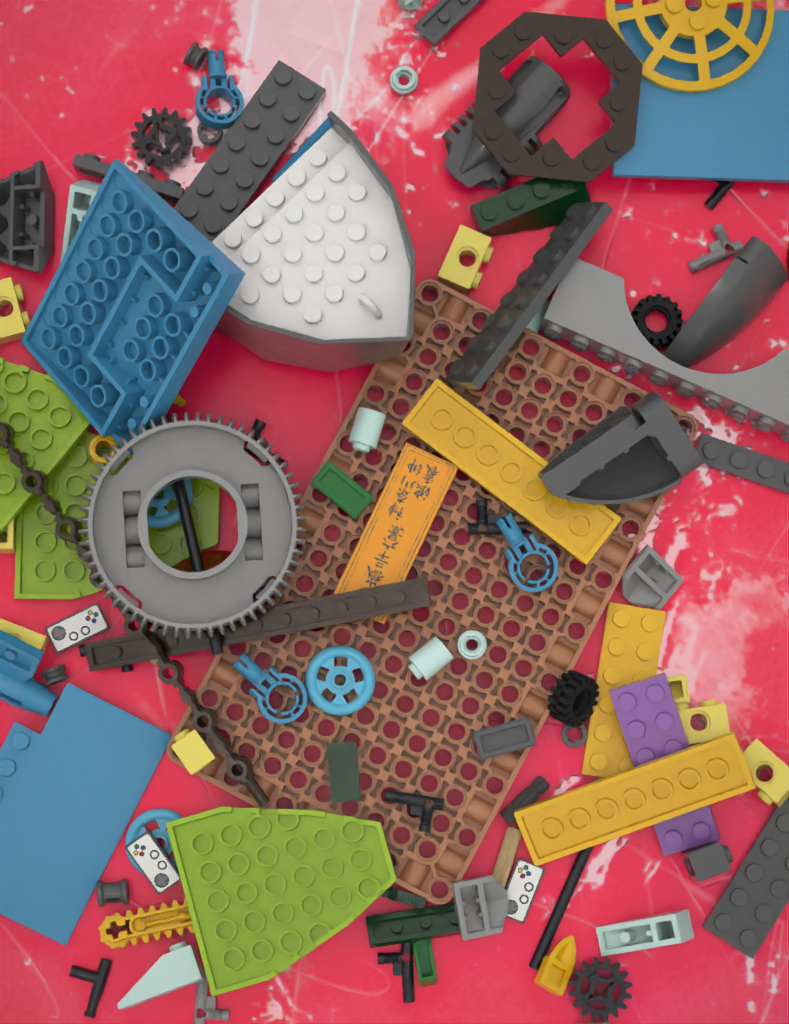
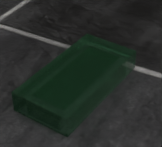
(343, 771)

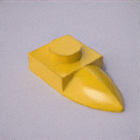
(557, 967)

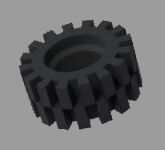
(671, 313)
(573, 698)

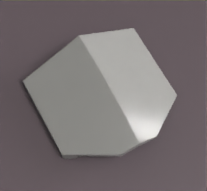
(649, 580)
(480, 906)

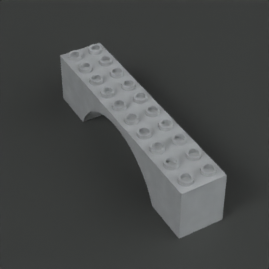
(595, 317)

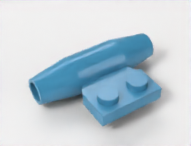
(17, 667)

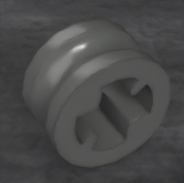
(195, 56)
(204, 138)
(55, 675)
(577, 743)

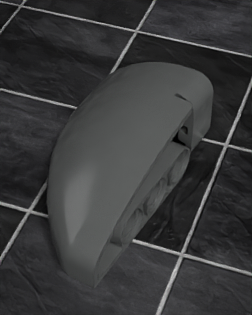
(730, 305)
(624, 457)

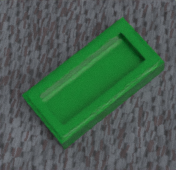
(342, 490)

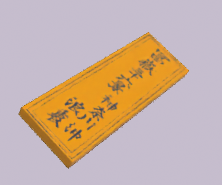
(399, 522)

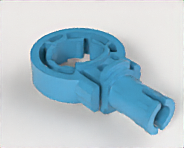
(217, 88)
(515, 539)
(257, 675)

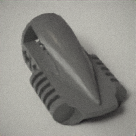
(537, 101)

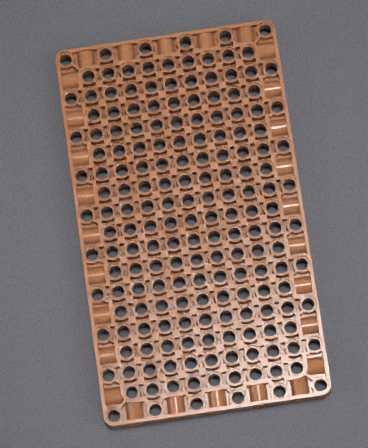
(560, 651)

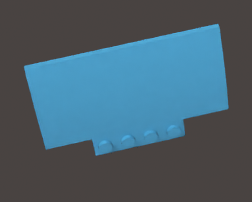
(68, 806)

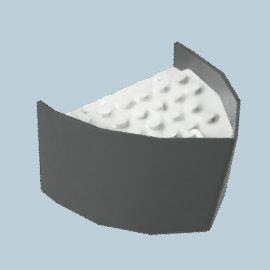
(323, 262)

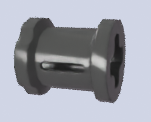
(113, 892)

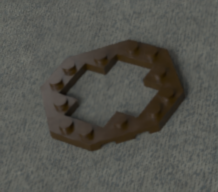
(619, 104)

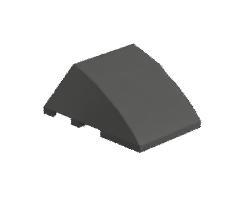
(27, 218)

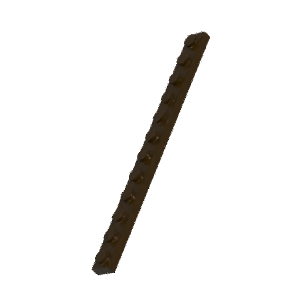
(274, 622)

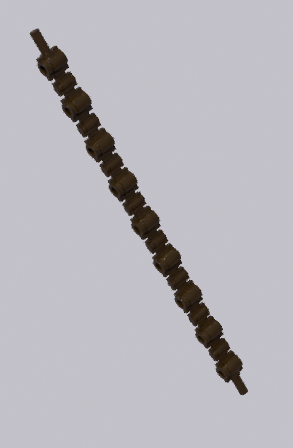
(152, 647)

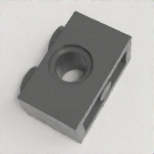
(707, 860)

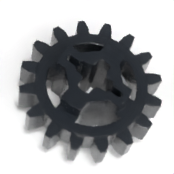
(151, 140)
(607, 1000)

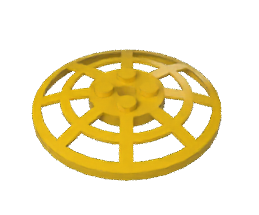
(693, 26)

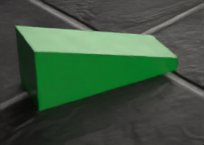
(425, 963)

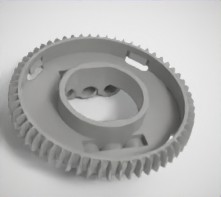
(120, 530)

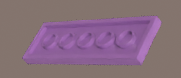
(653, 731)

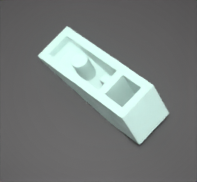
(79, 200)
(645, 932)
(170, 972)

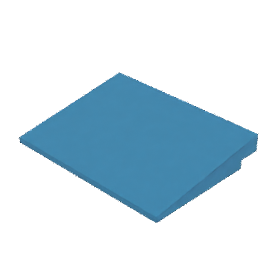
(716, 133)
(130, 307)

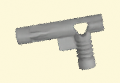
(717, 250)
(207, 1004)

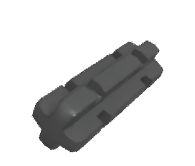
(525, 798)

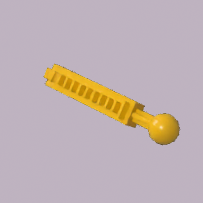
(146, 925)

